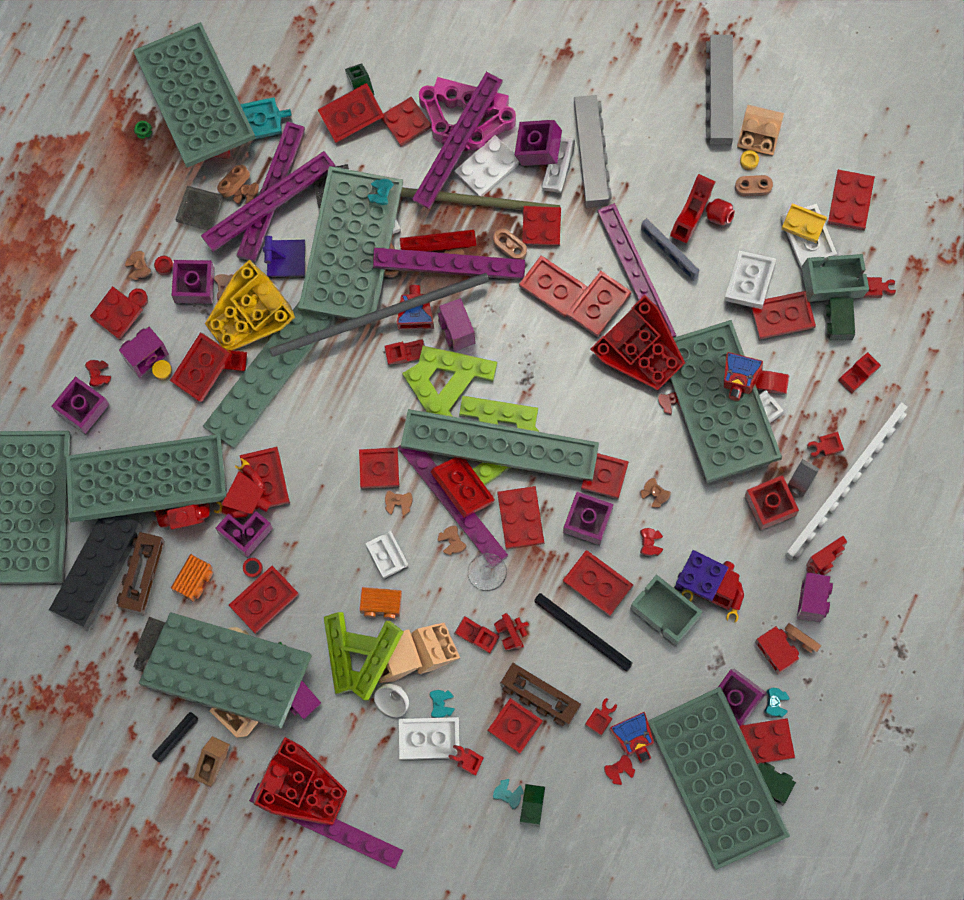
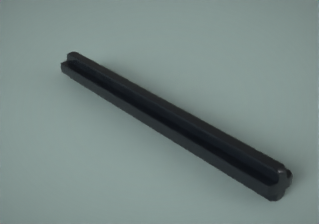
(583, 632)

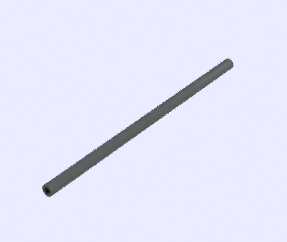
(379, 314)

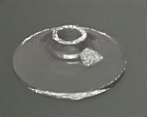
(487, 580)

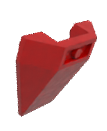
(641, 346)
(299, 786)

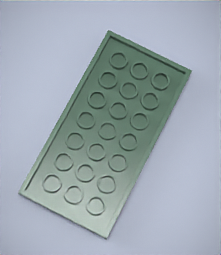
(194, 94)
(348, 228)
(725, 432)
(145, 478)
(33, 506)
(225, 670)
(718, 778)

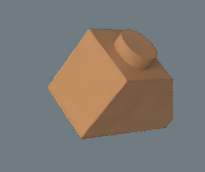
(211, 761)

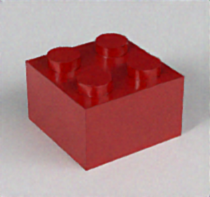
(771, 502)

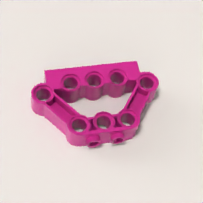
(463, 92)

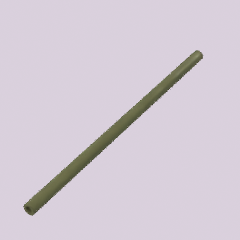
(478, 200)

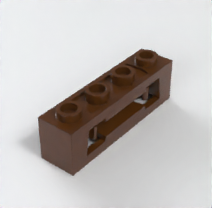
(148, 543)
(527, 698)

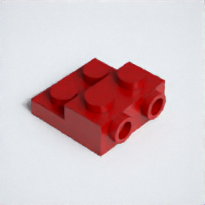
(823, 560)

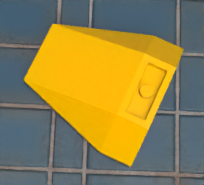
(248, 309)

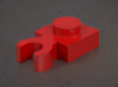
(877, 287)
(829, 445)
(599, 719)
(468, 759)

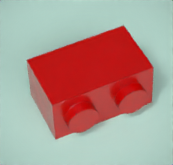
(777, 649)

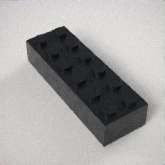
(95, 570)

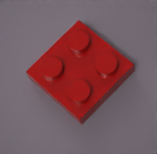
(406, 121)
(541, 225)
(116, 312)
(379, 468)
(607, 476)
(515, 726)

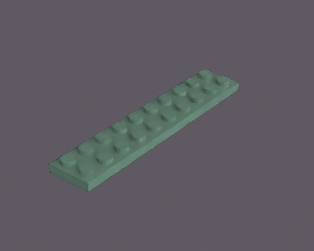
(263, 379)
(500, 445)

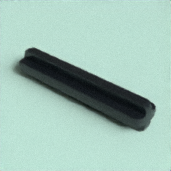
(174, 737)

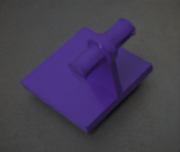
(284, 257)
(701, 575)

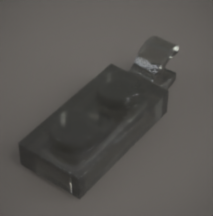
(147, 642)

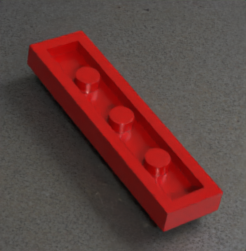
(439, 241)

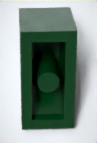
(358, 76)
(532, 805)

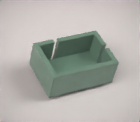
(835, 278)
(666, 610)

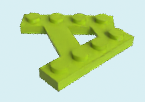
(464, 370)
(494, 412)
(377, 648)

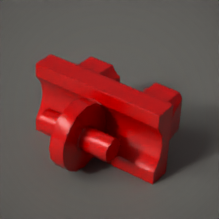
(506, 624)

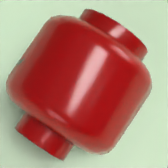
(720, 211)

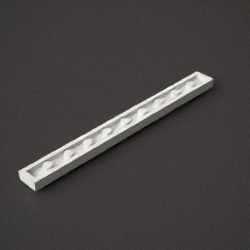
(842, 489)

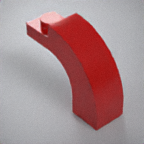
(693, 209)

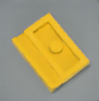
(804, 223)

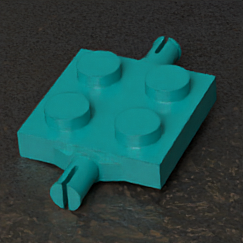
(265, 117)

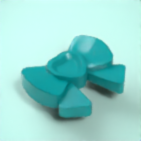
(383, 187)
(775, 696)
(438, 698)
(506, 795)

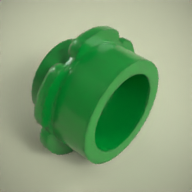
(143, 125)

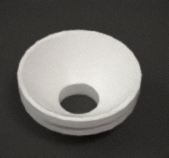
(388, 703)

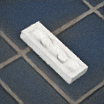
(556, 173)

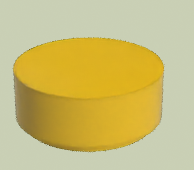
(749, 160)
(162, 370)

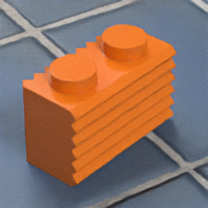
(192, 577)
(380, 602)

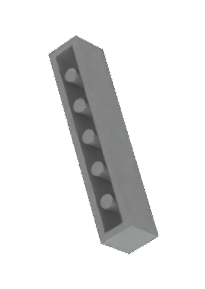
(720, 89)
(591, 151)

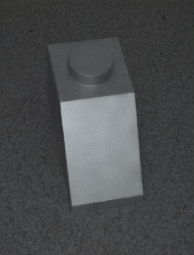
(802, 478)

